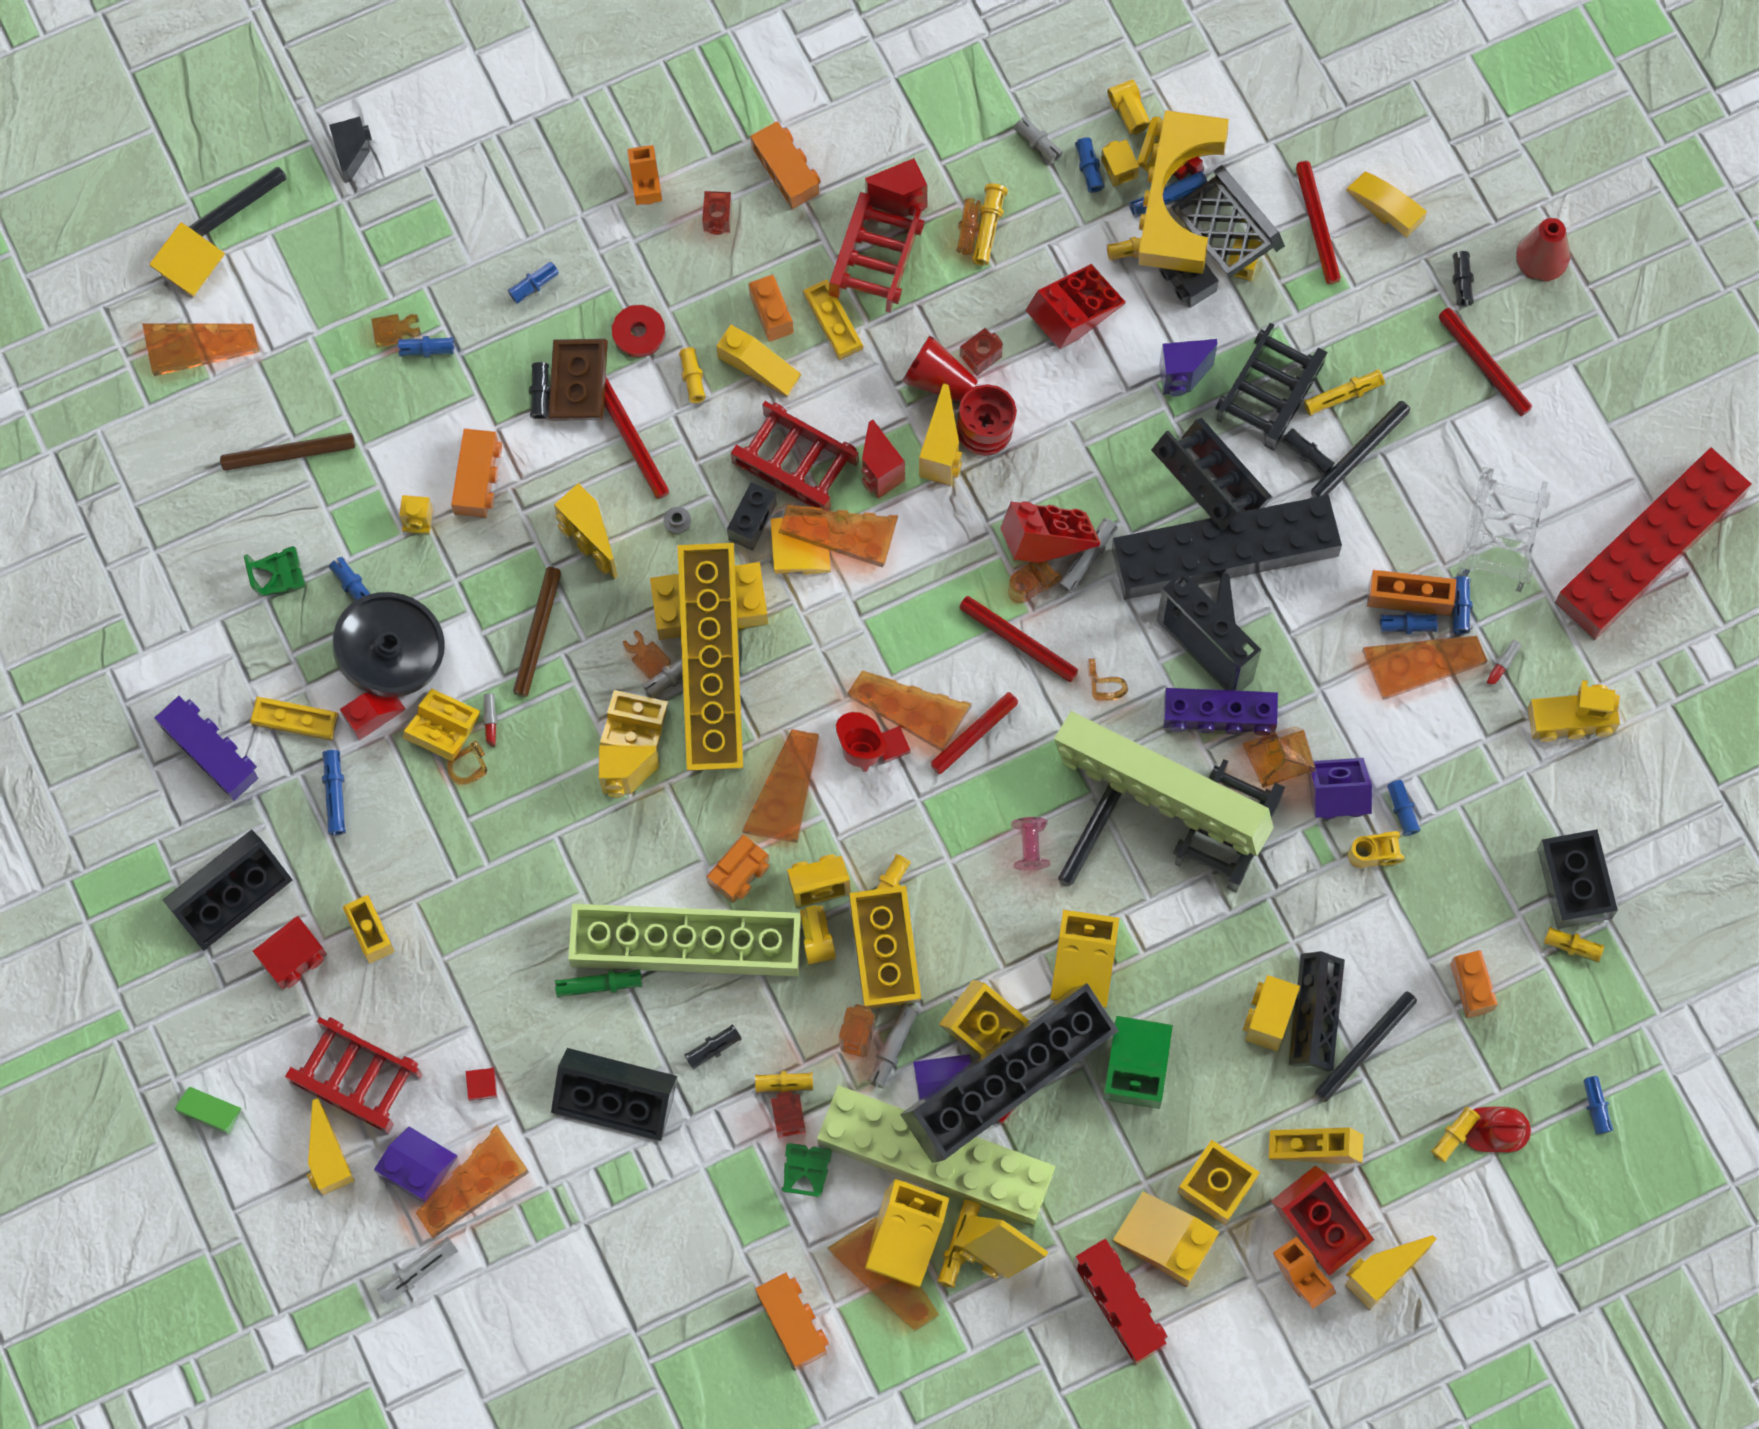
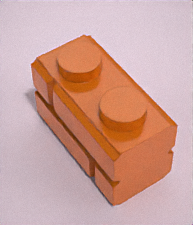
(771, 308)
(738, 869)
(1473, 984)

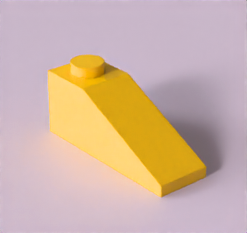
(756, 360)
(1317, 1145)
(325, 1155)

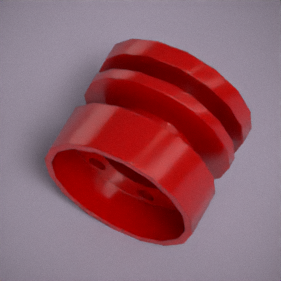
(988, 406)

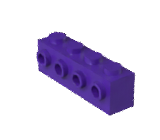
(1220, 710)
(207, 748)

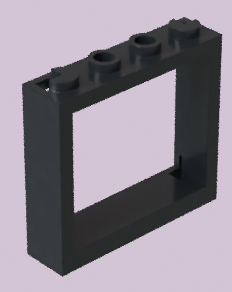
(1207, 633)

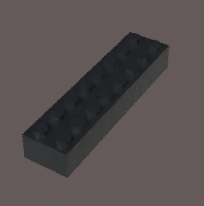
(1249, 545)
(1009, 1073)

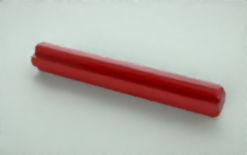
(974, 733)

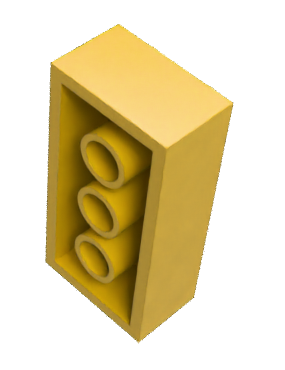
(749, 599)
(885, 947)

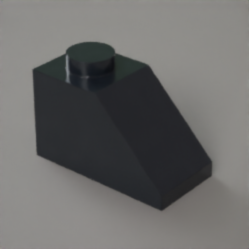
(351, 145)

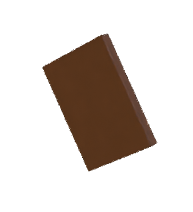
(578, 379)

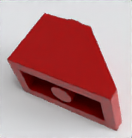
(370, 712)

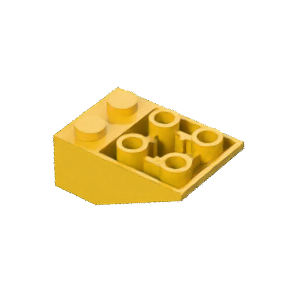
(581, 519)
(1085, 954)
(906, 1232)

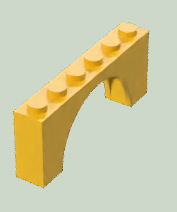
(1163, 239)

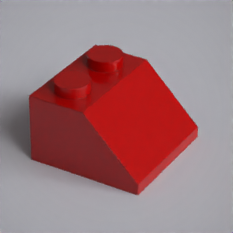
(898, 189)
(881, 462)
(290, 953)

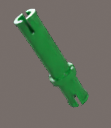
(598, 983)

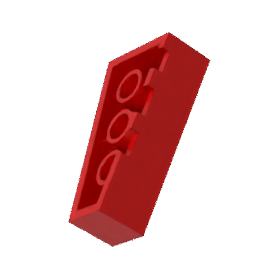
(1120, 1302)

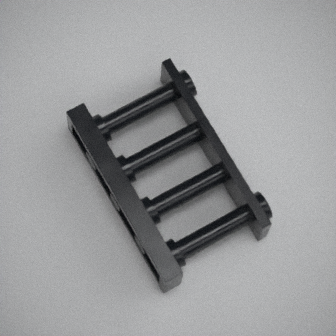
(1285, 408)
(1221, 462)
(1232, 871)

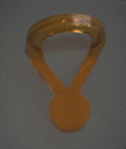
(1104, 695)
(476, 749)

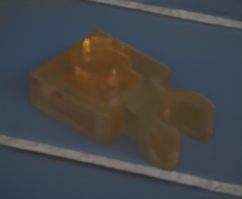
(390, 329)
(648, 658)

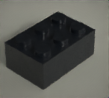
(1577, 879)

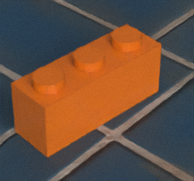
(785, 164)
(476, 473)
(1411, 592)
(792, 1320)

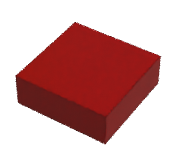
(896, 744)
(481, 1084)

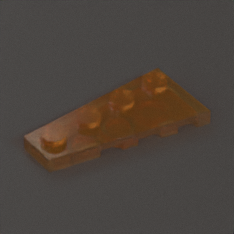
(190, 345)
(850, 534)
(1417, 664)
(919, 712)
(784, 795)
(480, 1178)
(905, 1300)

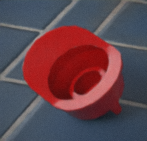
(860, 739)
(1499, 1130)

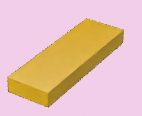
(833, 320)
(294, 718)

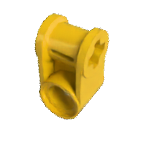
(1382, 850)

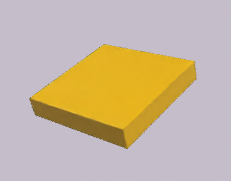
(187, 259)

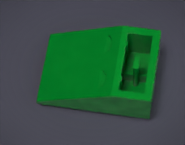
(1138, 1062)

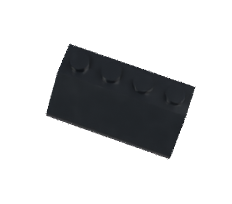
(227, 889)
(613, 1094)

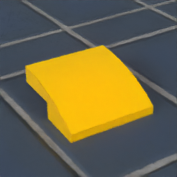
(797, 555)
(634, 720)
(441, 724)

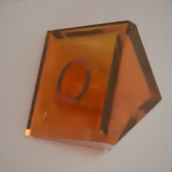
(1280, 756)

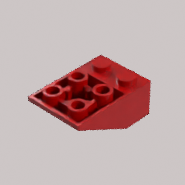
(1074, 305)
(1046, 532)

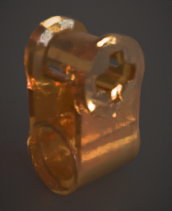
(1036, 577)

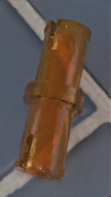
(968, 226)

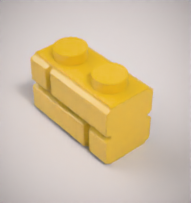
(368, 929)

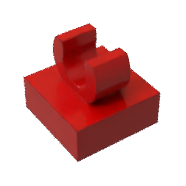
(1192, 166)

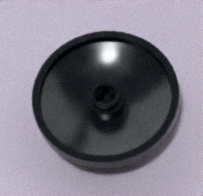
(388, 644)

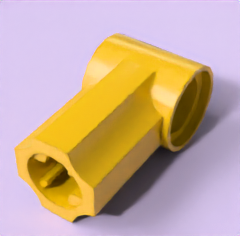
(1127, 100)
(817, 941)

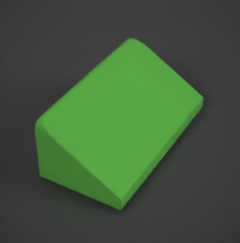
(208, 1110)

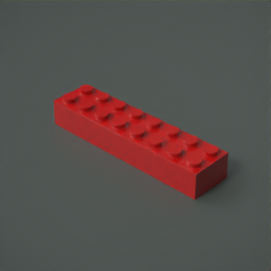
(1653, 543)

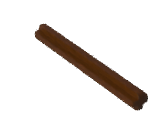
(287, 451)
(537, 632)

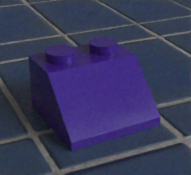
(1185, 364)
(1340, 788)
(934, 1072)
(415, 1164)

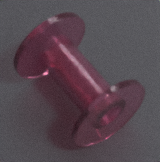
(1030, 843)

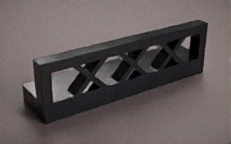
(1312, 1008)

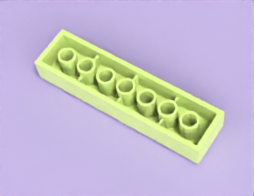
(1164, 784)
(685, 940)
(976, 1172)

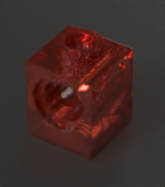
(717, 202)
(977, 361)
(788, 1114)

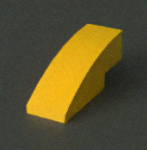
(1387, 203)

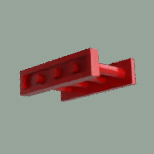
(857, 234)
(794, 483)
(330, 1088)

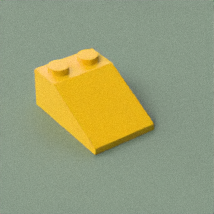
(940, 452)
(981, 1018)
(1166, 1237)
(997, 1247)
(1381, 1271)

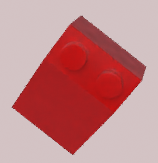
(1322, 1219)

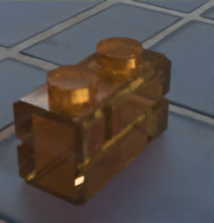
(857, 1030)

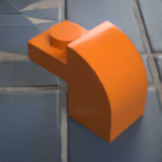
(644, 175)
(1302, 1273)

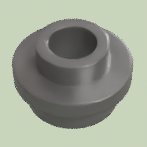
(677, 528)

